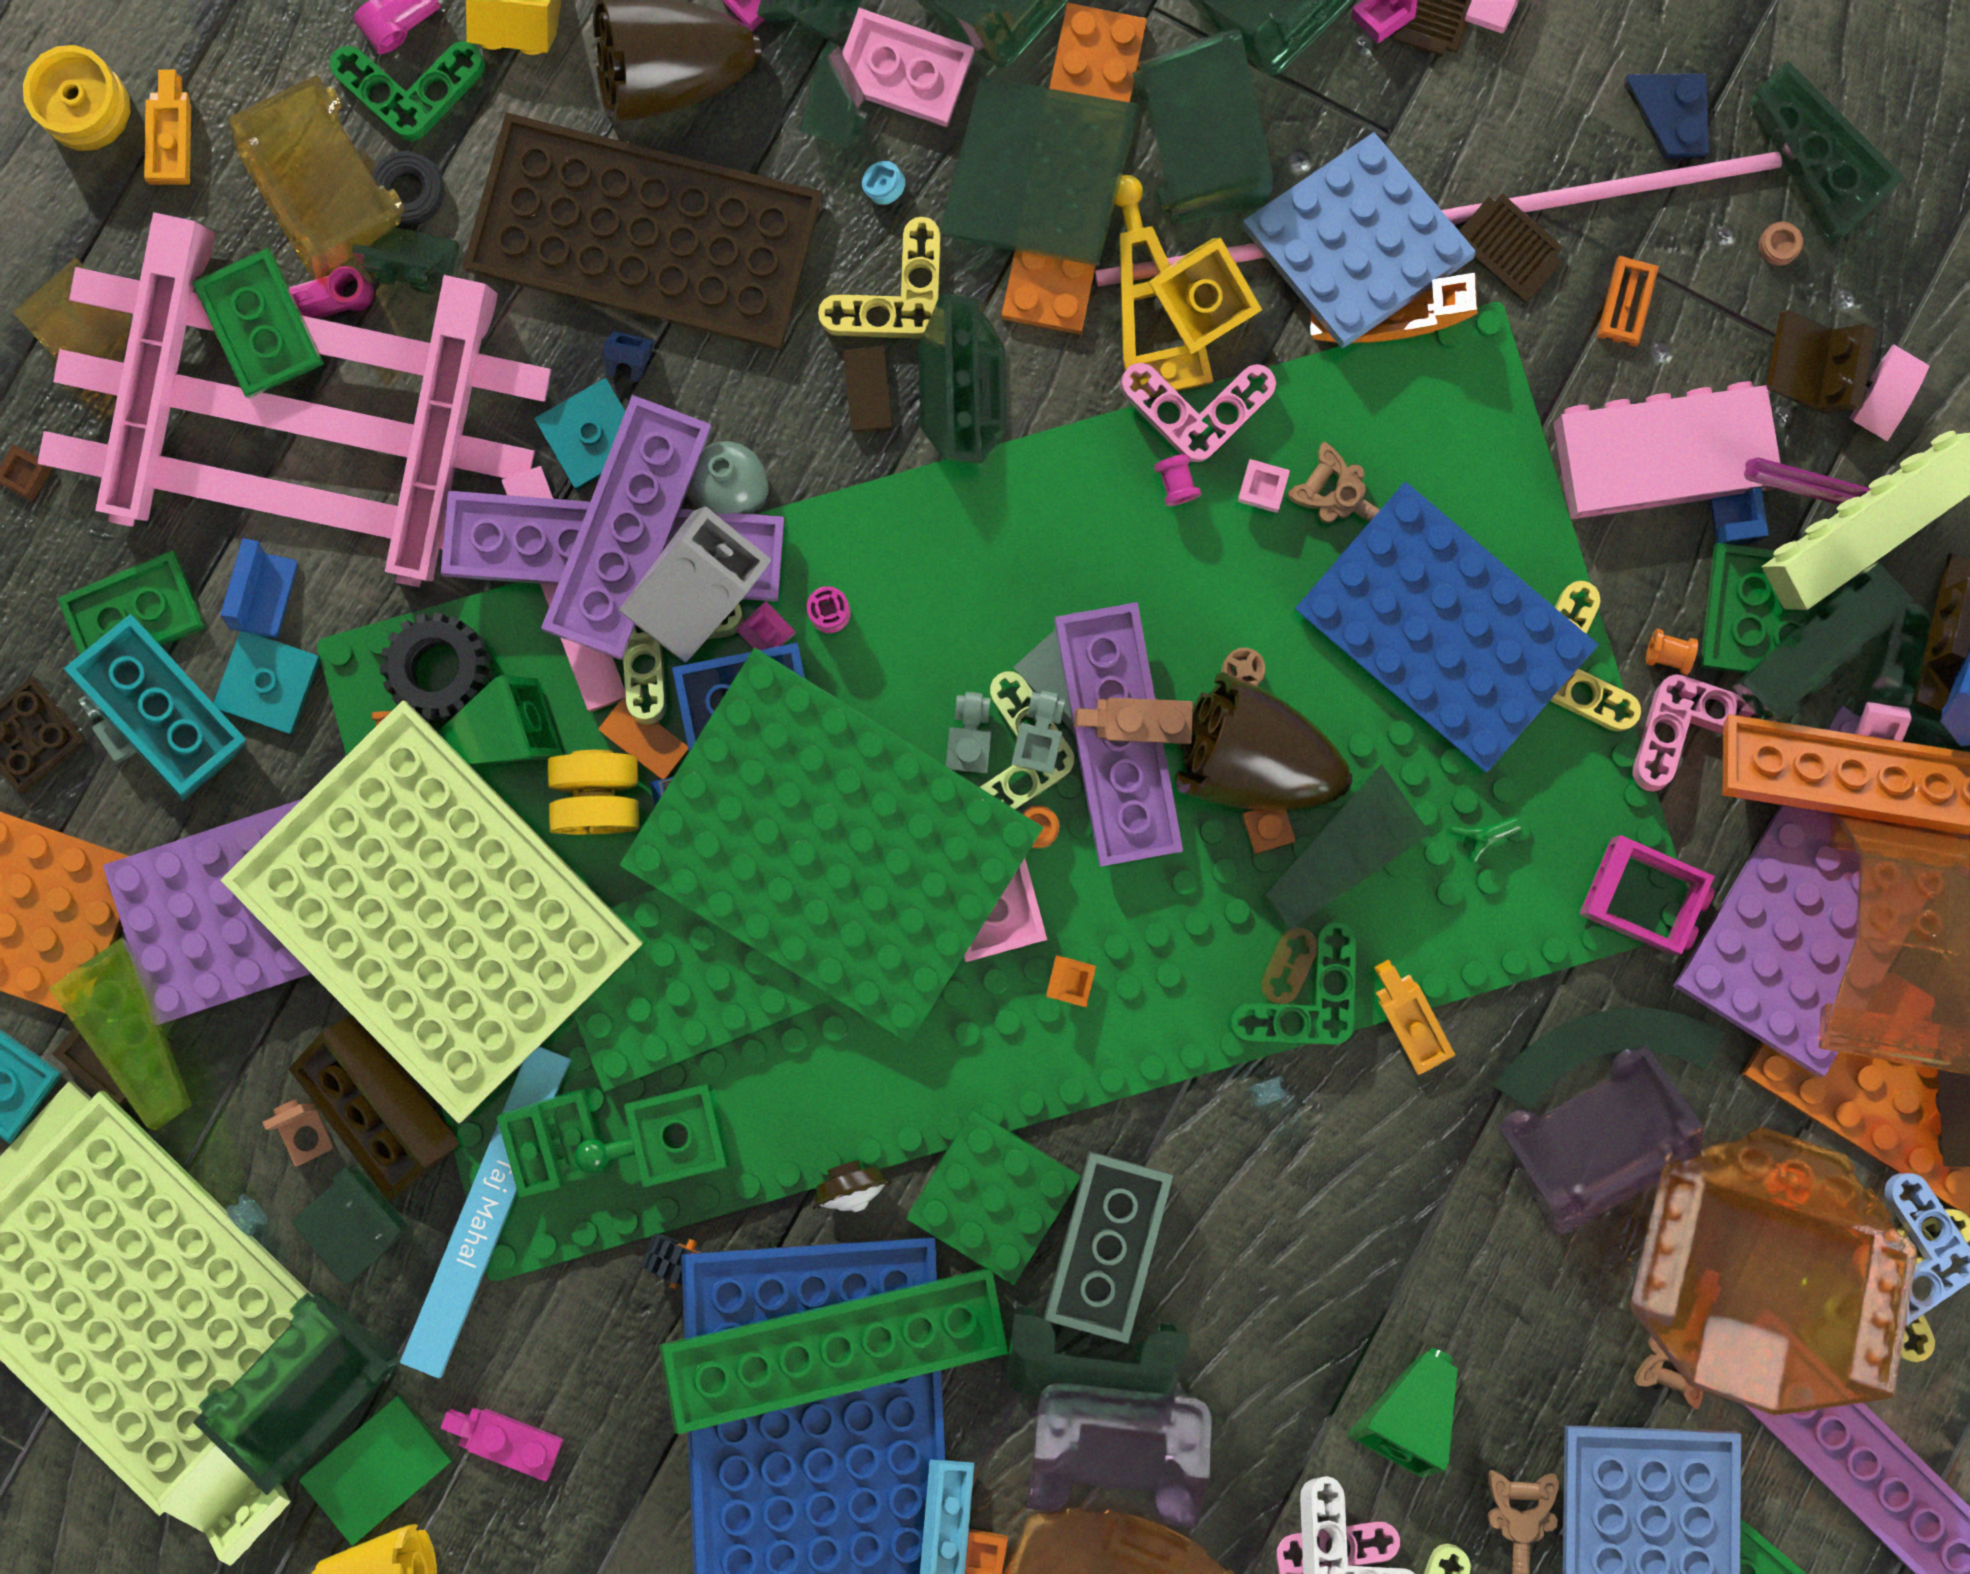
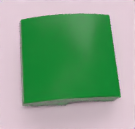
(544, 1141)

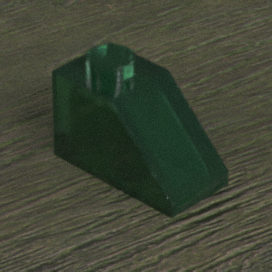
(835, 101)

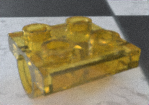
(67, 323)

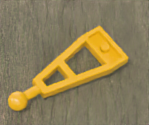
(1174, 364)

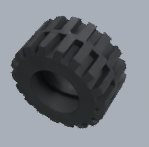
(409, 648)

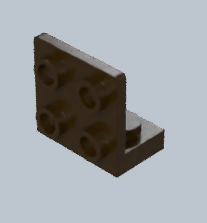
(1820, 364)

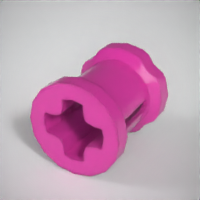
(1177, 480)

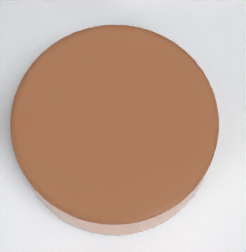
(1780, 243)

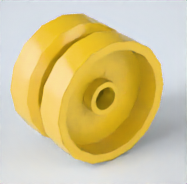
(76, 98)

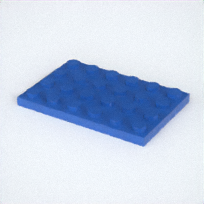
(1446, 627)

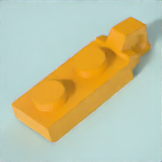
(168, 132)
(1412, 1019)

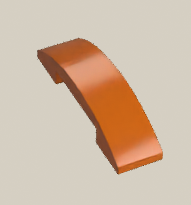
(1443, 306)

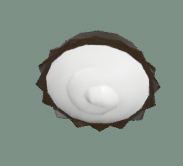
(850, 1187)

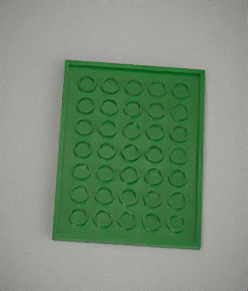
(831, 845)

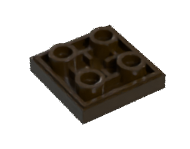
(34, 735)

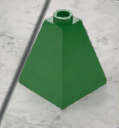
(504, 725)
(1413, 1416)

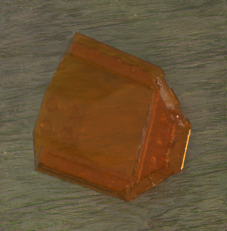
(1911, 953)
(1775, 1276)

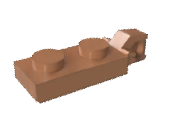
(1139, 720)

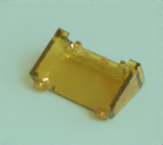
(313, 175)

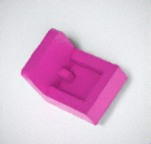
(1383, 17)

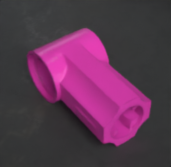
(387, 21)
(325, 295)

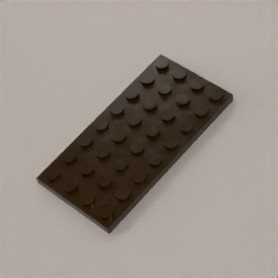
(643, 231)

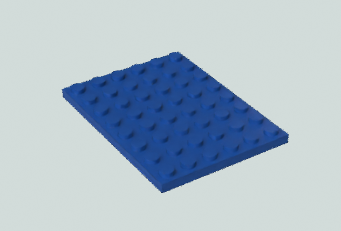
(826, 1479)

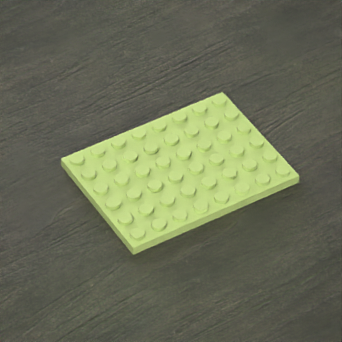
(432, 911)
(130, 1294)

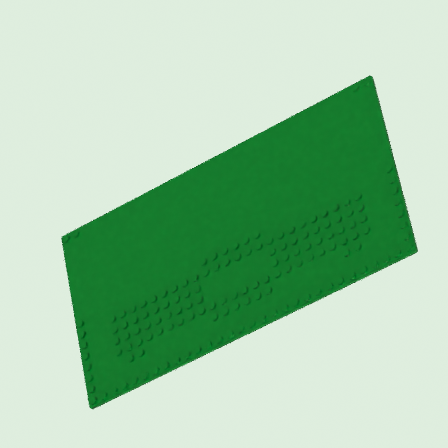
(960, 580)

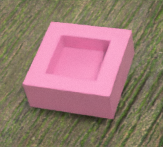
(1263, 486)
(1884, 721)

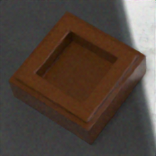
(22, 473)

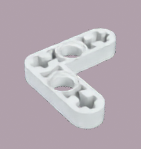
(1336, 1527)

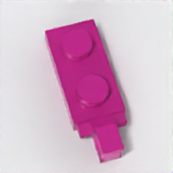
(505, 1441)

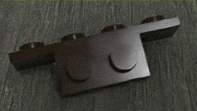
(1948, 636)

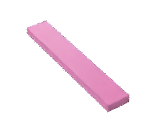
(593, 670)

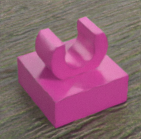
(765, 629)

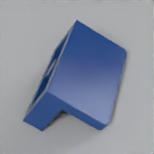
(258, 591)

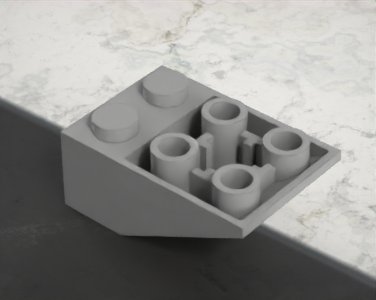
(694, 583)

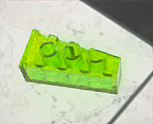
(121, 1027)

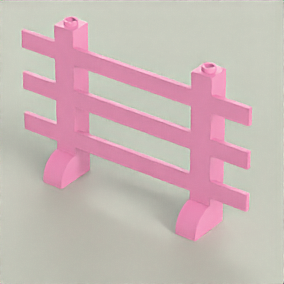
(150, 385)

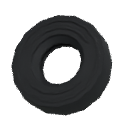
(432, 184)

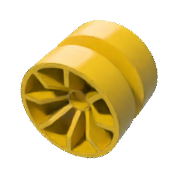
(592, 780)

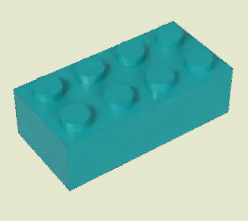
(156, 707)

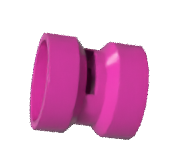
(830, 616)

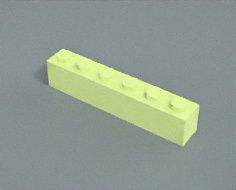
(1872, 523)

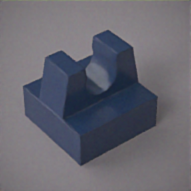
(629, 350)

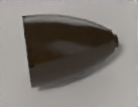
(666, 55)
(1258, 752)

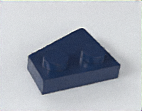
(1674, 111)

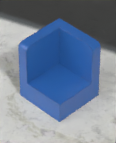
(1739, 518)

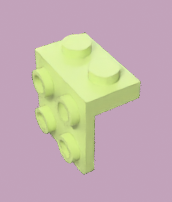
(222, 1503)

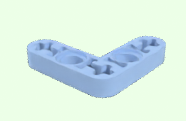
(1935, 1252)

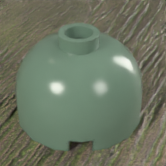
(728, 480)

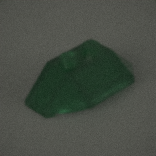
(962, 381)

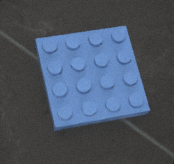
(1358, 239)
(1651, 1501)

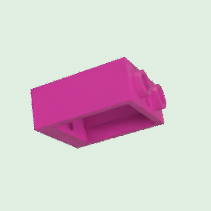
(1607, 879)

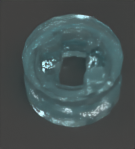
(1268, 1091)
(247, 1214)

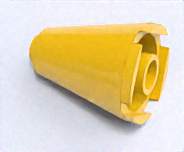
(392, 1553)

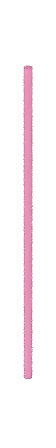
(1531, 202)

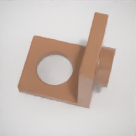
(290, 1119)

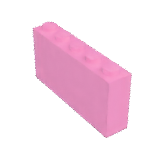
(1663, 449)

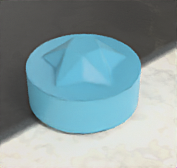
(883, 182)

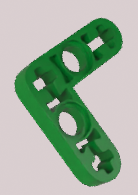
(415, 98)
(1311, 1014)

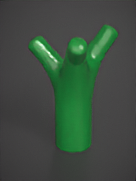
(1488, 834)

